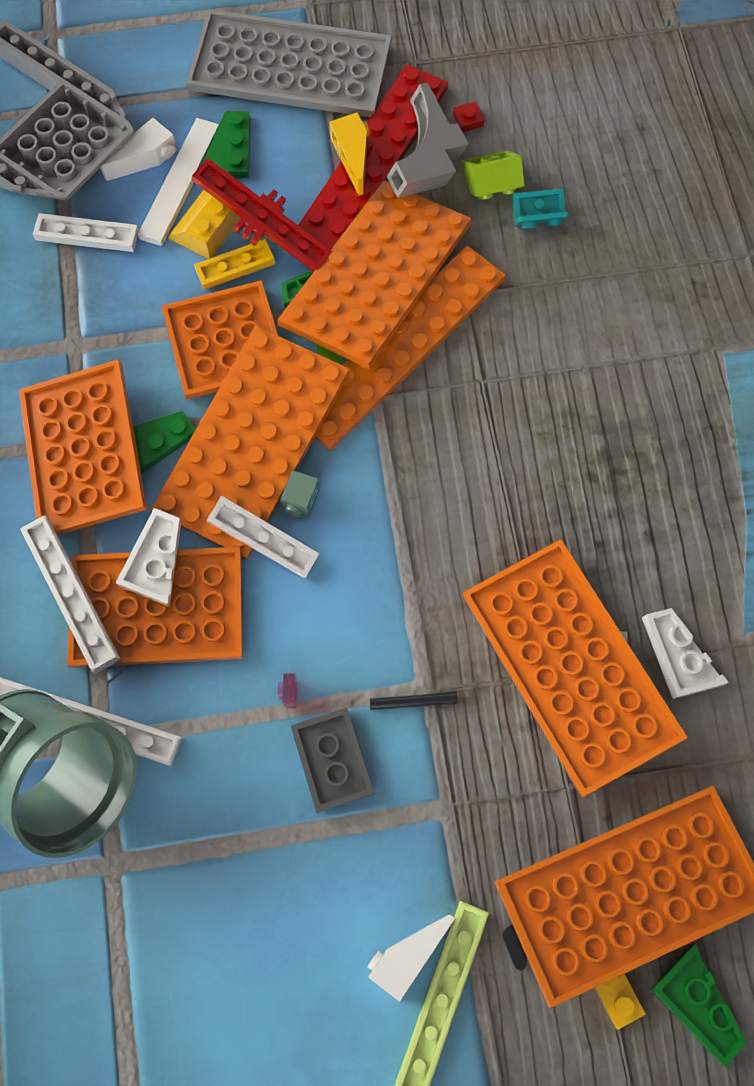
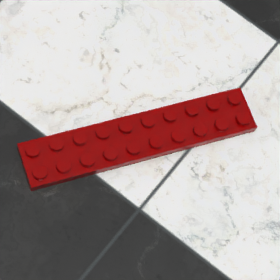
(391, 135)

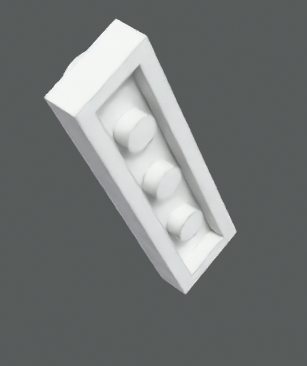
(86, 232)
(262, 537)

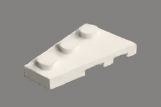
(153, 559)
(680, 659)

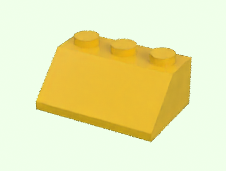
(205, 226)

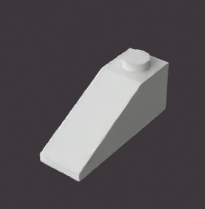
(143, 150)
(404, 960)

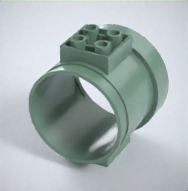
(81, 791)

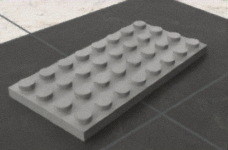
(289, 63)

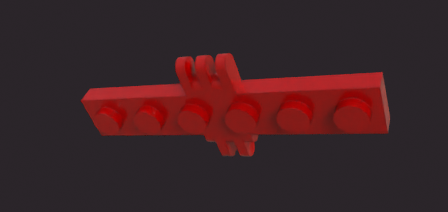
(260, 215)

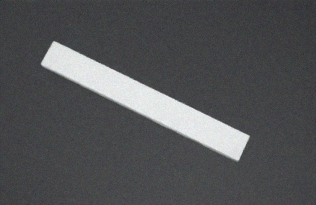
(145, 740)

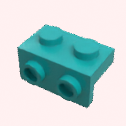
(539, 207)

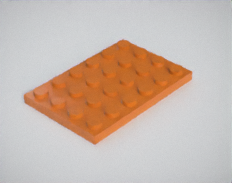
(82, 448)
(197, 626)

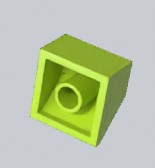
(493, 174)

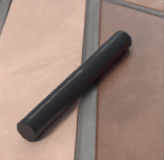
(413, 701)

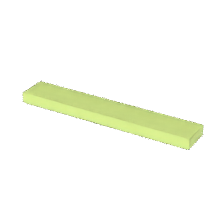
(442, 997)

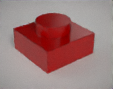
(468, 116)

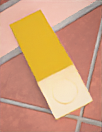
(350, 141)

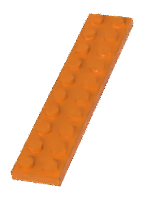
(437, 313)

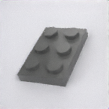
(332, 760)

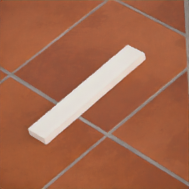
(177, 183)
(70, 594)

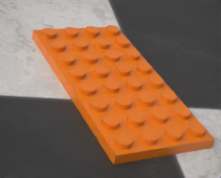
(374, 274)
(252, 434)
(573, 668)
(630, 895)

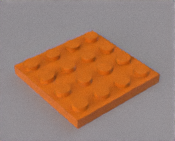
(212, 331)

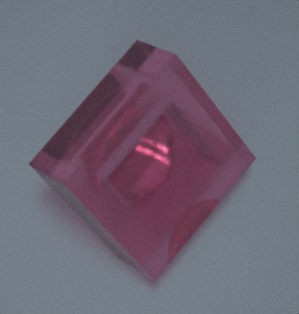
(288, 690)

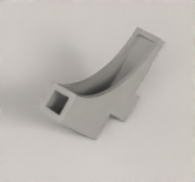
(436, 147)

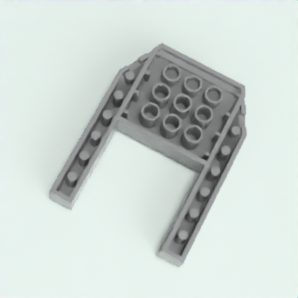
(66, 131)

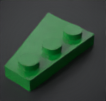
(696, 1002)

